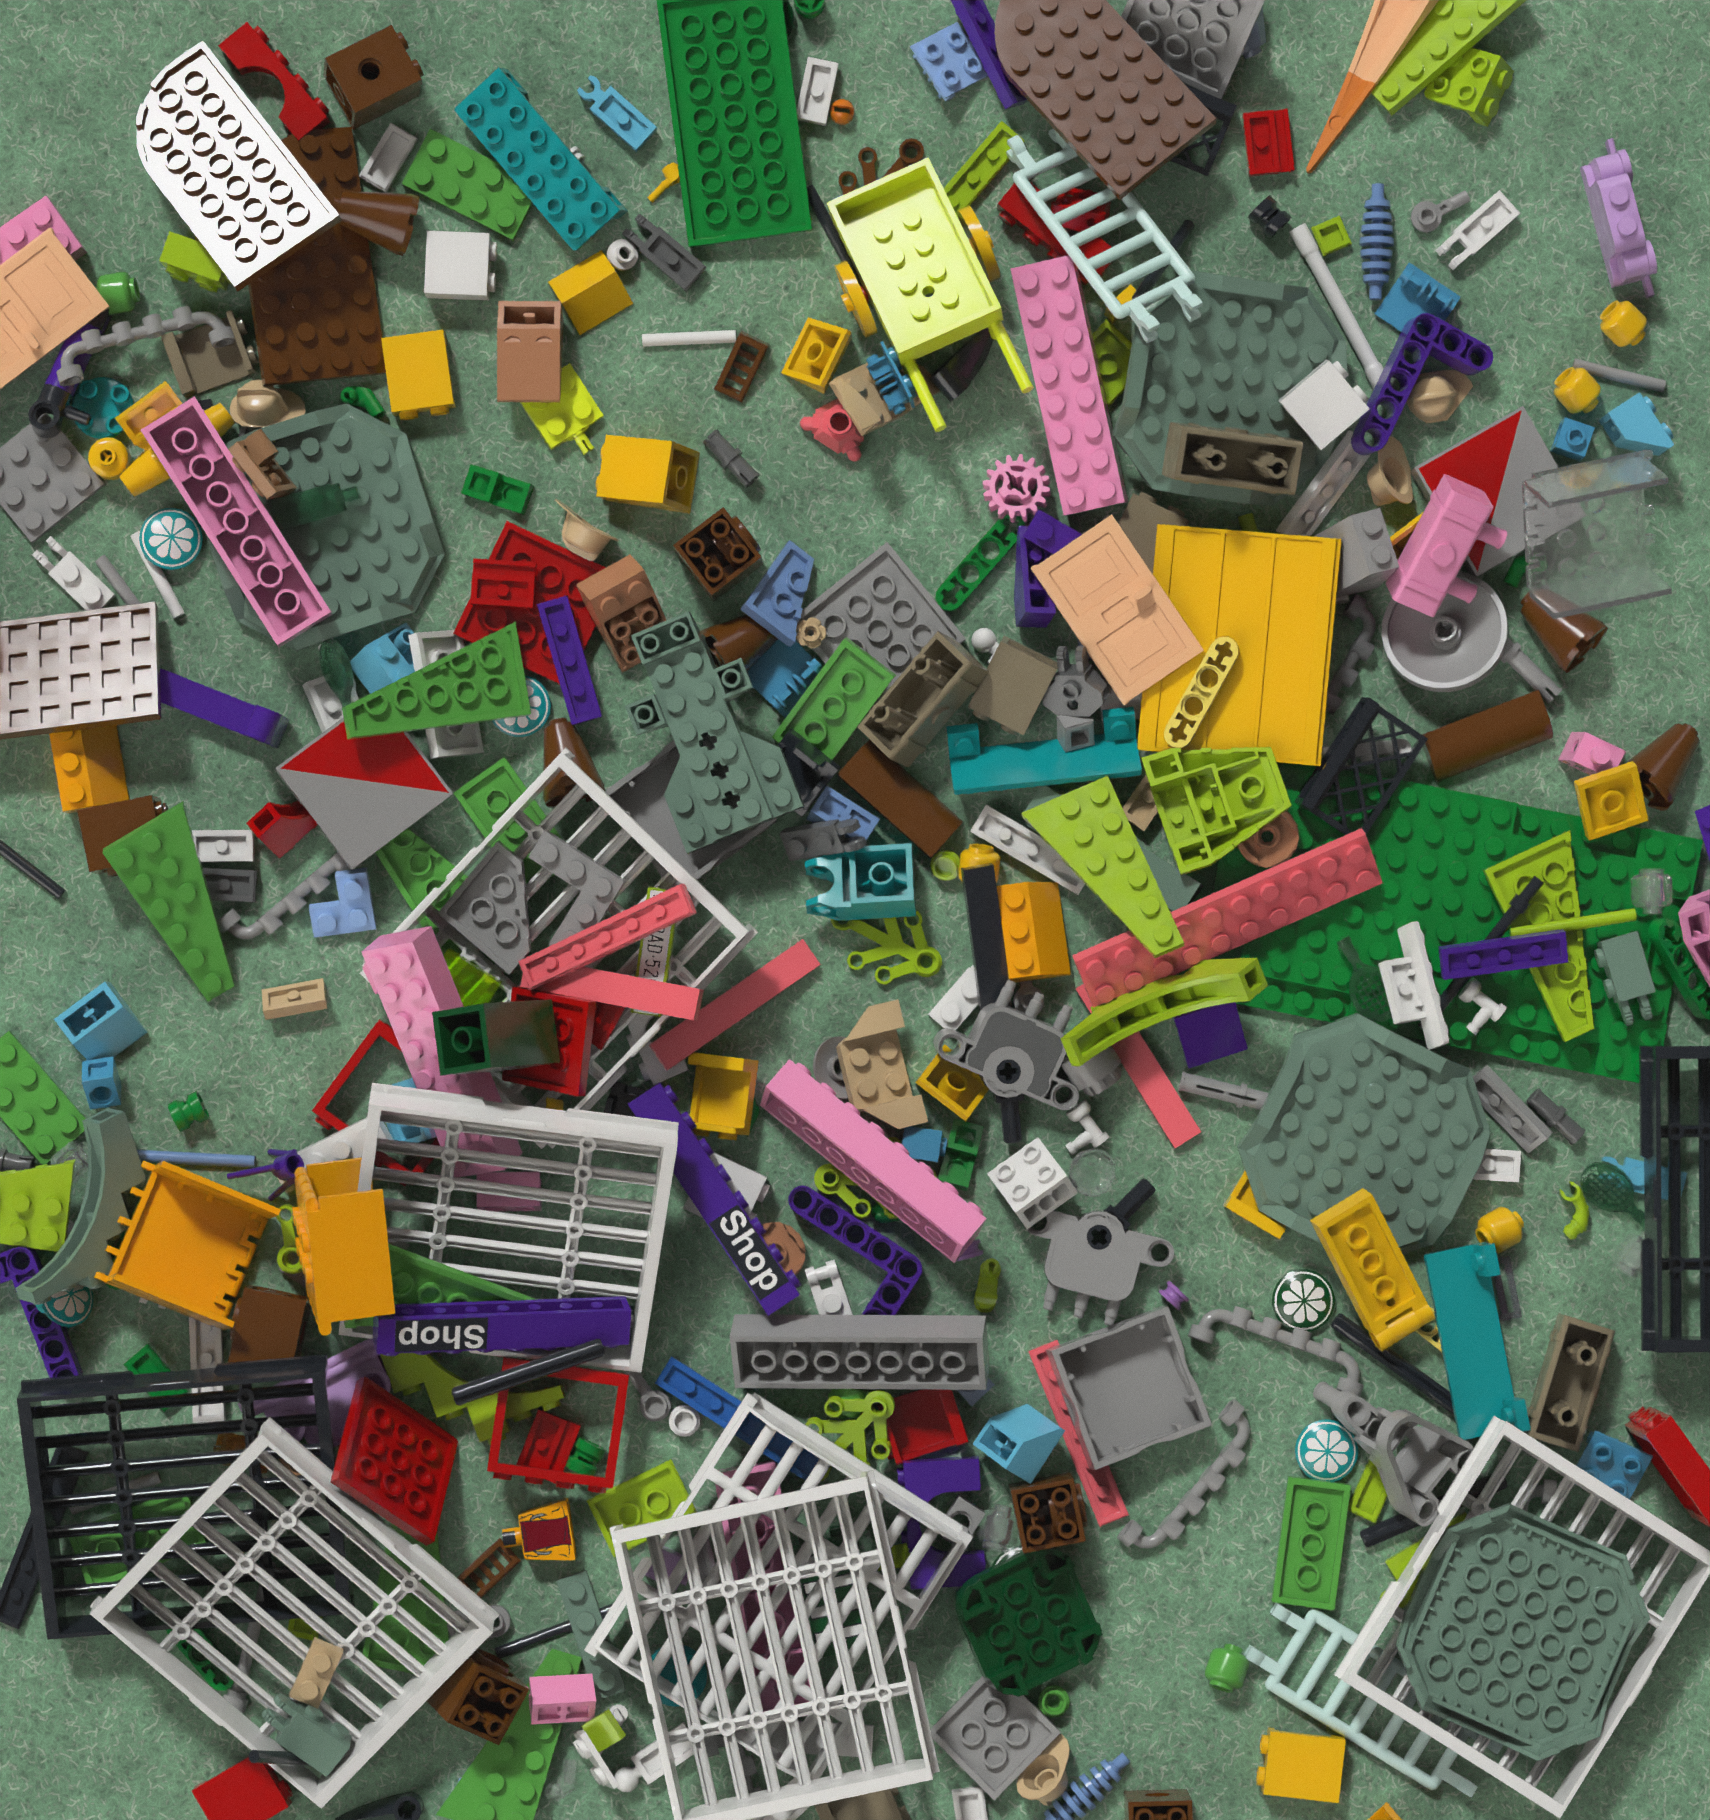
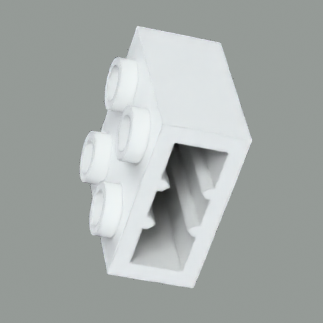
(459, 265)
(1325, 403)
(747, 1181)
(1032, 1183)

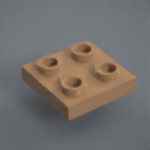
(256, 458)

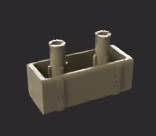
(1232, 458)
(923, 699)
(1569, 1381)

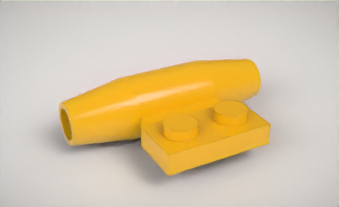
(147, 469)

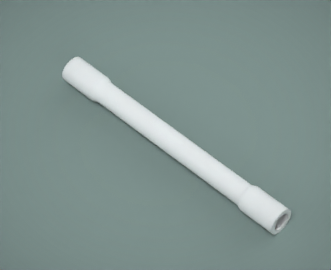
(1309, 250)

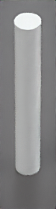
(689, 338)
(160, 581)

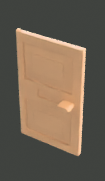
(41, 303)
(1117, 609)

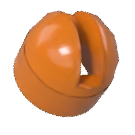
(842, 117)

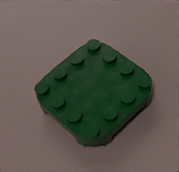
(1027, 1620)

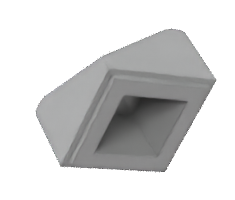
(1075, 732)

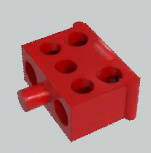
(1085, 220)

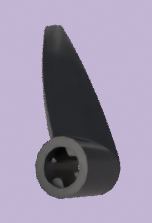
(963, 365)
(387, 1809)

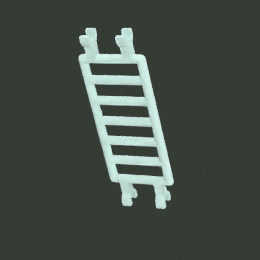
(1136, 307)
(1353, 1731)

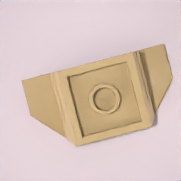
(865, 403)
(876, 1068)

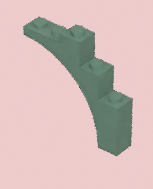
(111, 1172)

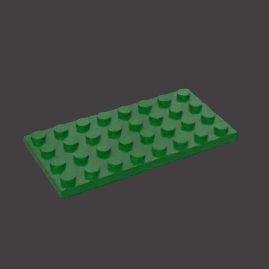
(734, 119)

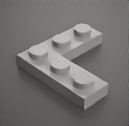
(597, 883)

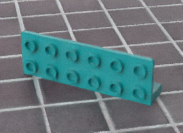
(538, 159)
(1044, 761)
(1473, 1338)

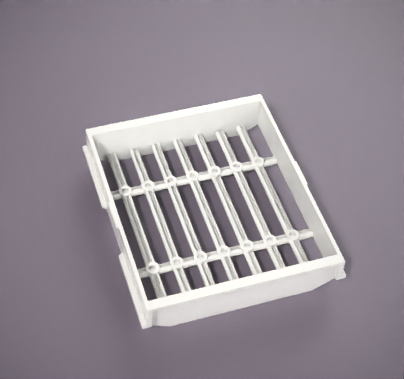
(509, 1091)
(569, 1128)
(848, 1464)
(1457, 1495)
(405, 1699)
(807, 1791)

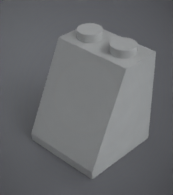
(1365, 552)

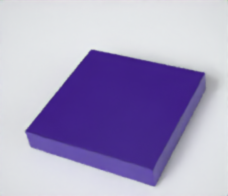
(1210, 1033)

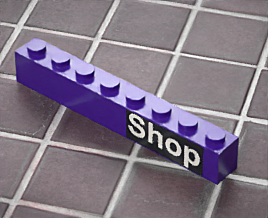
(720, 1206)
(502, 1325)

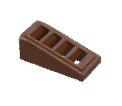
(751, 371)
(503, 1571)

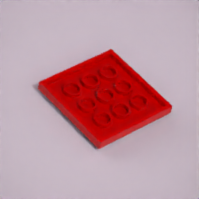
(556, 577)
(394, 1461)

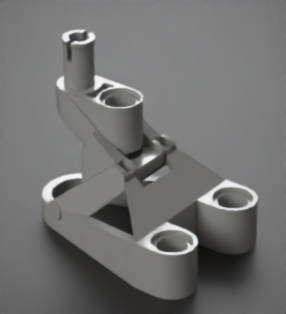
(1420, 1462)

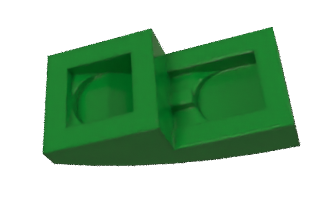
(497, 489)
(960, 1154)

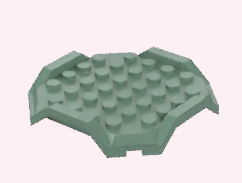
(1225, 373)
(367, 559)
(1369, 1115)
(1520, 1630)

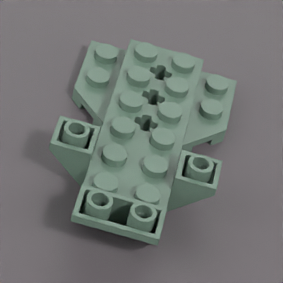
(695, 702)

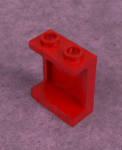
(923, 1424)
(243, 1793)

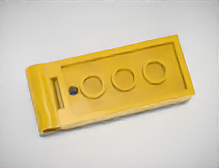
(1372, 1269)

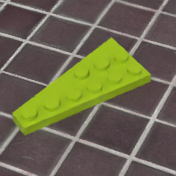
(1437, 44)
(1102, 850)
(1563, 984)
(36, 1206)

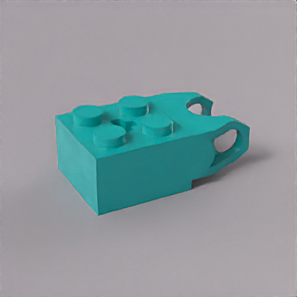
(859, 884)

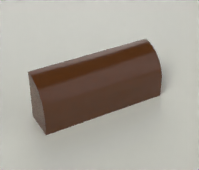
(1487, 736)
(900, 798)

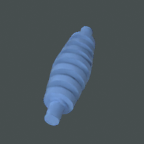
(1376, 241)
(1091, 1787)

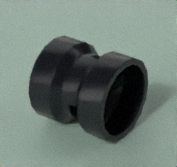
(1264, 212)

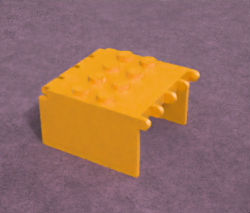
(187, 1243)
(342, 1243)

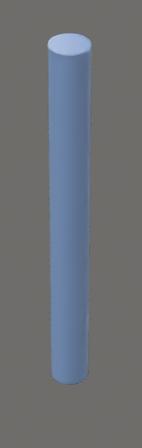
(202, 1159)

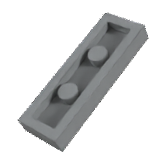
(1510, 1110)

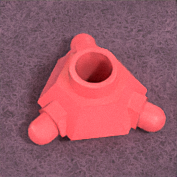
(834, 429)

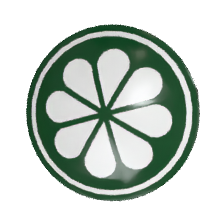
(1303, 1300)

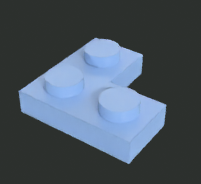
(351, 912)

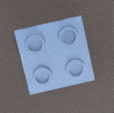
(949, 61)

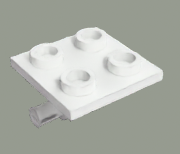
(587, 1750)

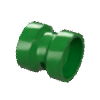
(810, 12)
(187, 1111)
(588, 1451)

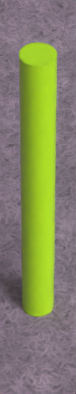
(1578, 923)

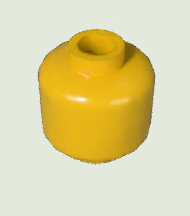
(1623, 323)
(1577, 390)
(116, 466)
(977, 855)
(1501, 1228)

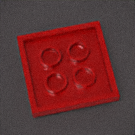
(574, 1035)

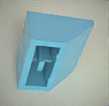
(1636, 426)
(385, 659)
(101, 1023)
(1019, 1440)

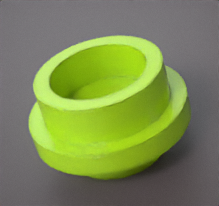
(945, 865)

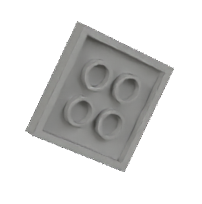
(43, 480)
(993, 1735)

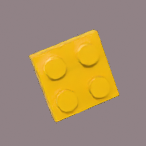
(1611, 800)

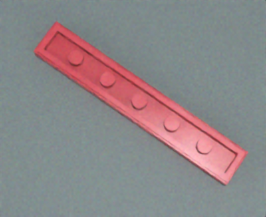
(607, 936)
(628, 992)
(735, 1004)
(1152, 1085)
(1098, 1483)

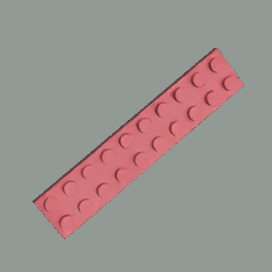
(1234, 916)

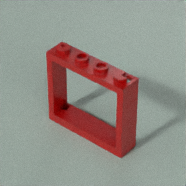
(329, 1120)
(1674, 1459)
(563, 1479)

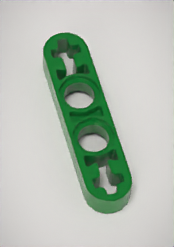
(977, 560)
(1681, 972)

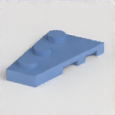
(780, 593)

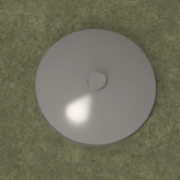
(1451, 648)

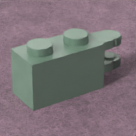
(1626, 973)
(309, 1734)

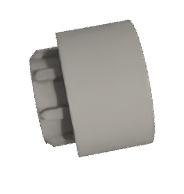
(1095, 1074)

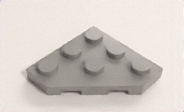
(493, 908)

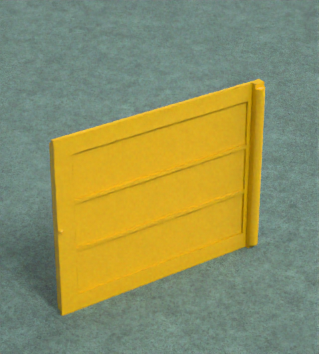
(1280, 609)

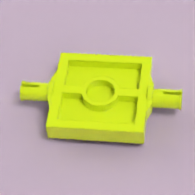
(568, 418)

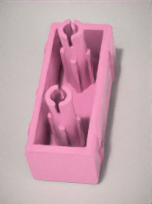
(1441, 545)

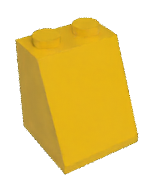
(647, 473)

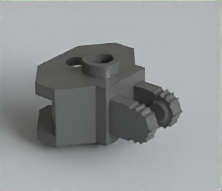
(1075, 686)

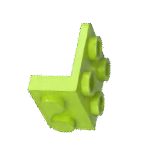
(1473, 85)

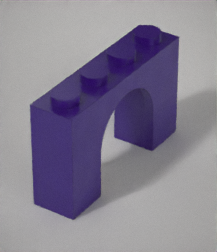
(926, 1480)

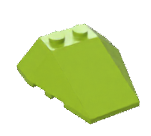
(1213, 799)

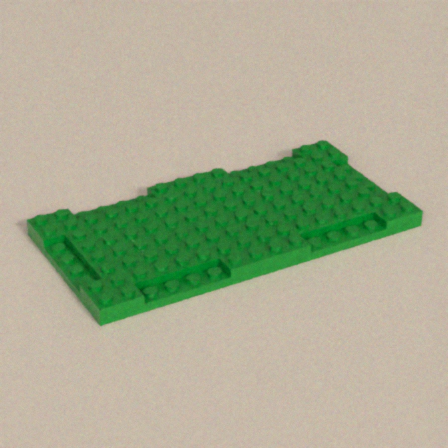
(1431, 867)

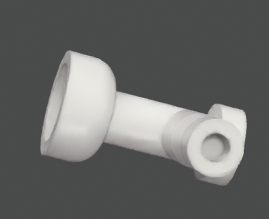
(1489, 1008)
(1091, 1135)

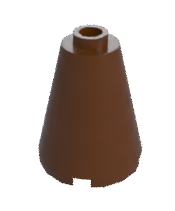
(379, 217)
(1565, 637)
(738, 639)
(557, 737)
(1665, 764)

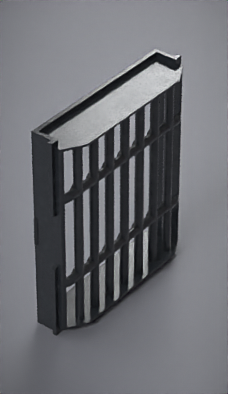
(1651, 1246)
(43, 1501)

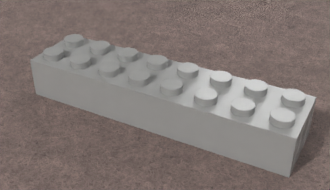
(860, 1351)

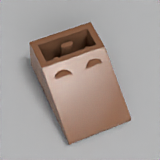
(529, 351)
(620, 606)

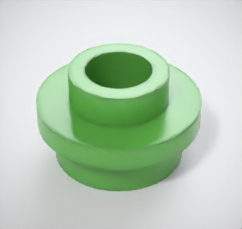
(1055, 1711)

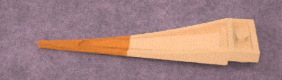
(1383, 39)

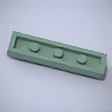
(585, 1620)

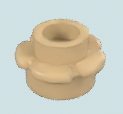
(802, 632)

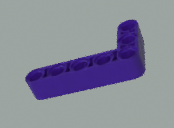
(1408, 373)
(222, 709)
(864, 1248)
(43, 1336)

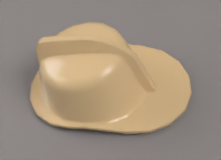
(1438, 394)
(264, 405)
(1391, 475)
(581, 536)
(1047, 1775)

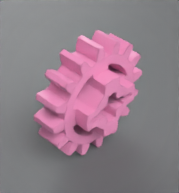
(1006, 496)

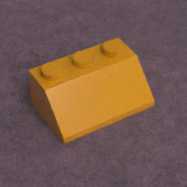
(89, 767)
(1033, 931)

